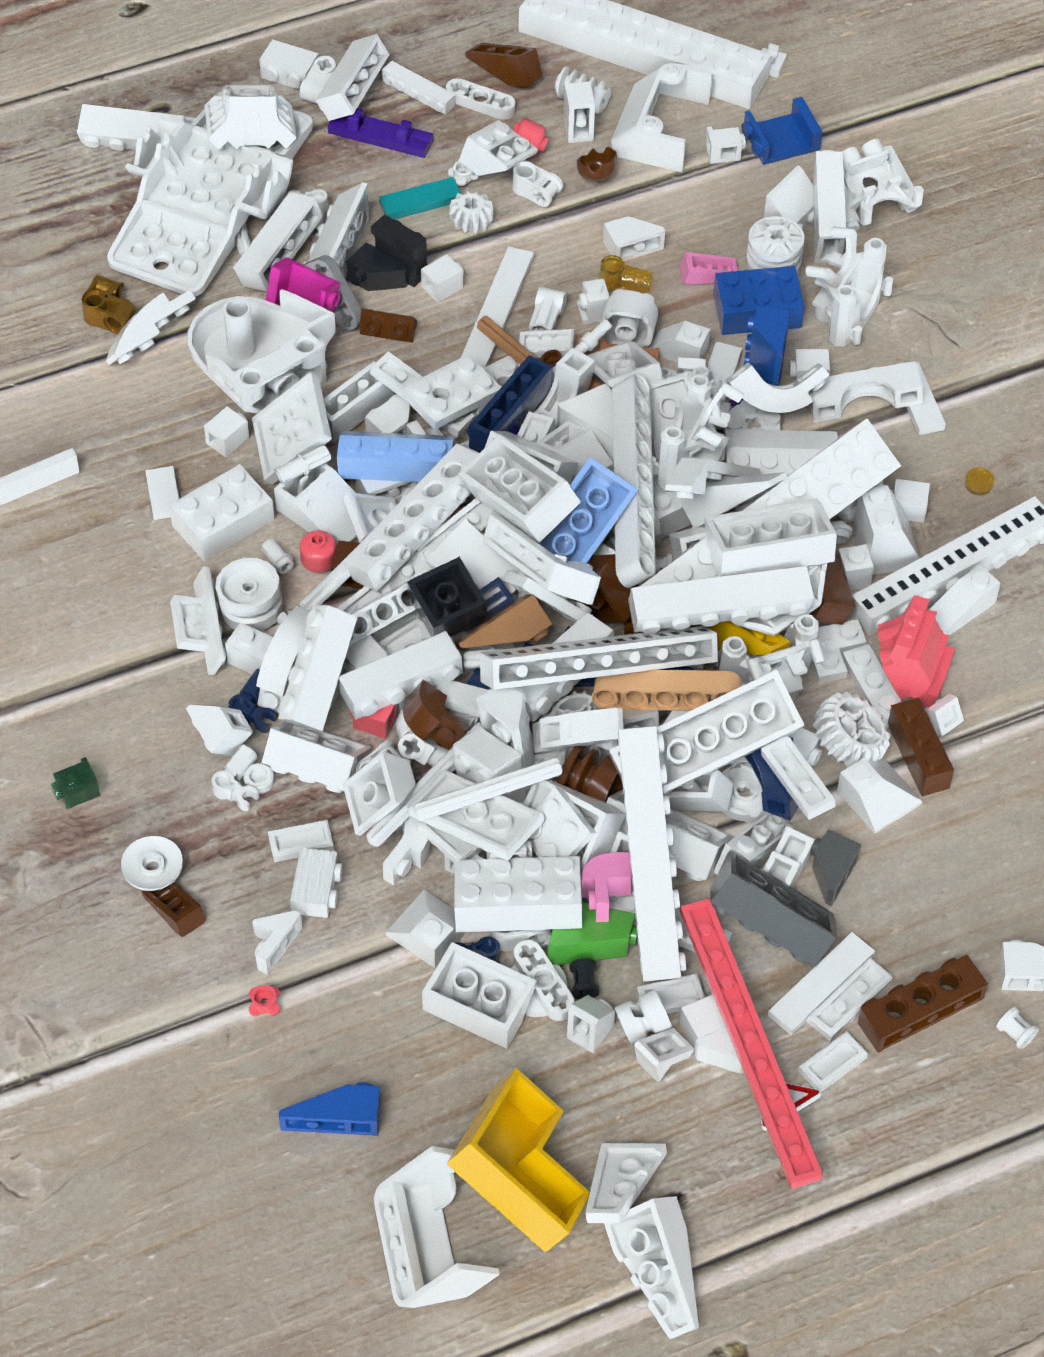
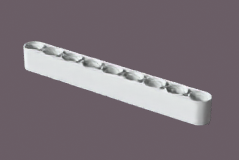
(634, 464)

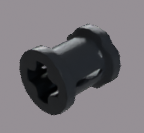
(584, 978)

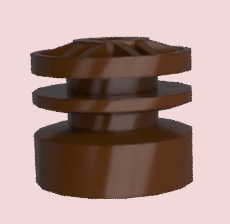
(586, 776)

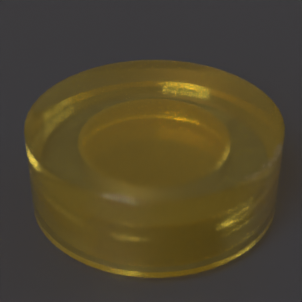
(979, 481)

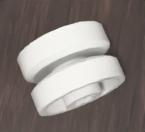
(249, 593)

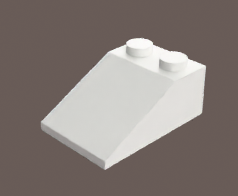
(601, 816)

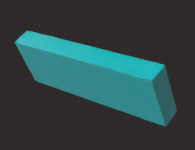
(419, 198)

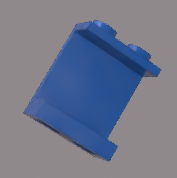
(784, 135)

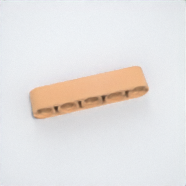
(663, 689)

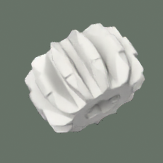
(471, 212)

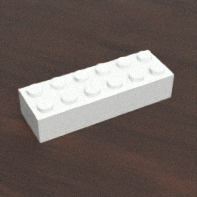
(724, 730)

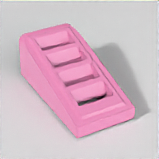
(699, 269)

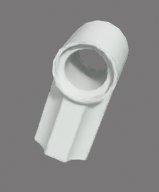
(548, 306)

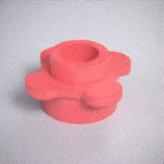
(260, 993)

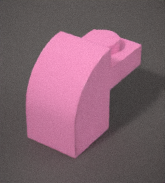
(604, 878)

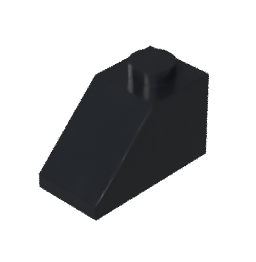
(376, 270)

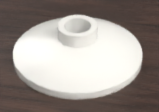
(147, 853)

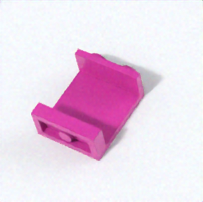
(303, 282)

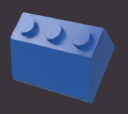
(767, 342)

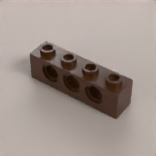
(914, 1017)

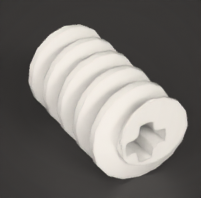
(600, 95)

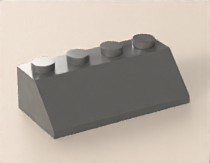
(773, 909)

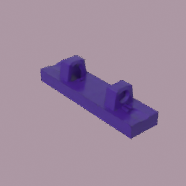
(382, 133)

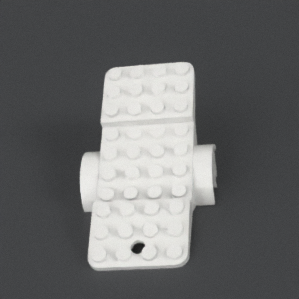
(197, 201)

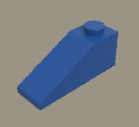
(339, 1111)

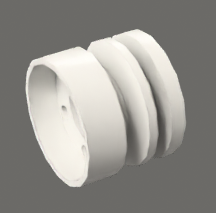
(775, 244)

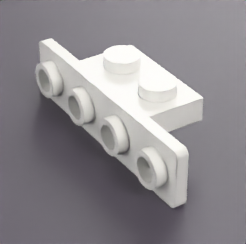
(197, 622)

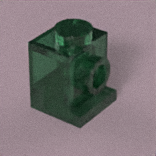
(75, 784)

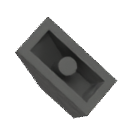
(833, 863)

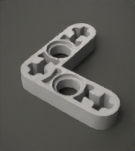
(352, 307)

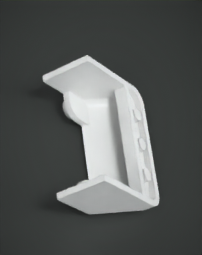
(640, 134)
(417, 1237)

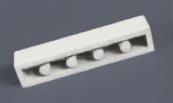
(418, 87)

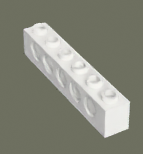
(411, 521)

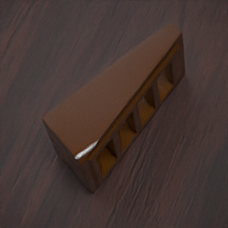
(185, 919)

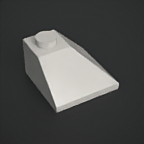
(377, 789)
(876, 793)
(426, 928)

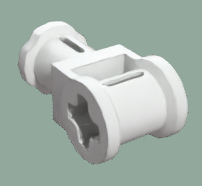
(423, 752)

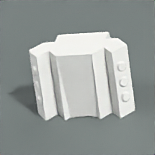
(249, 117)

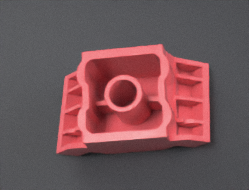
(915, 652)

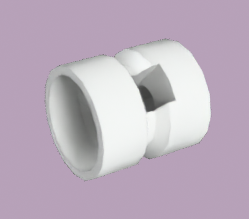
(643, 1016)

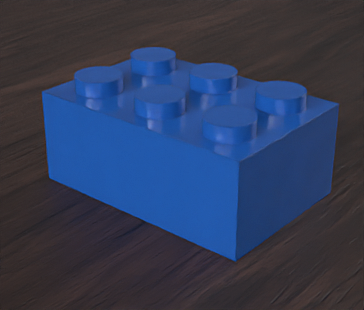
(741, 291)

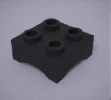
(401, 244)

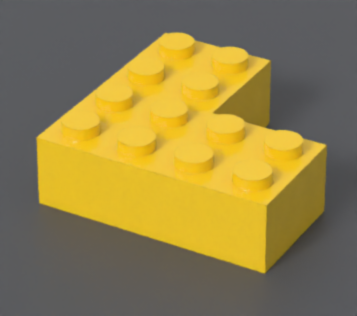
(511, 1170)

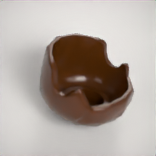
(597, 166)

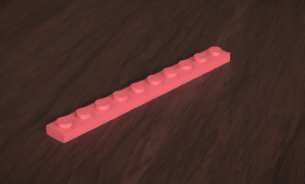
(751, 1044)

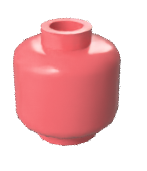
(532, 132)
(317, 551)

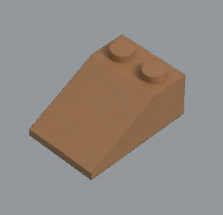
(517, 623)

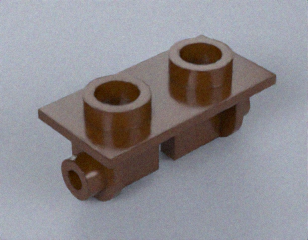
(387, 325)

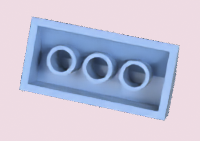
(390, 455)
(602, 502)

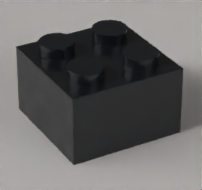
(447, 599)

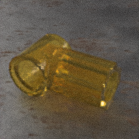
(619, 275)

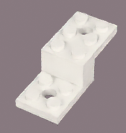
(464, 385)

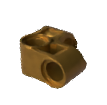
(104, 306)

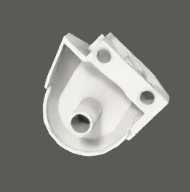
(261, 347)

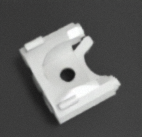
(892, 180)
(854, 291)
(694, 429)
(788, 662)

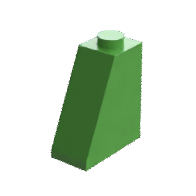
(594, 939)

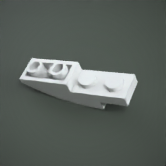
(145, 324)
(577, 729)

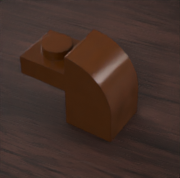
(427, 717)

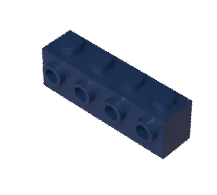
(512, 402)

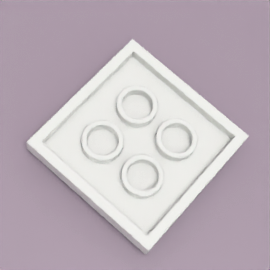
(291, 426)

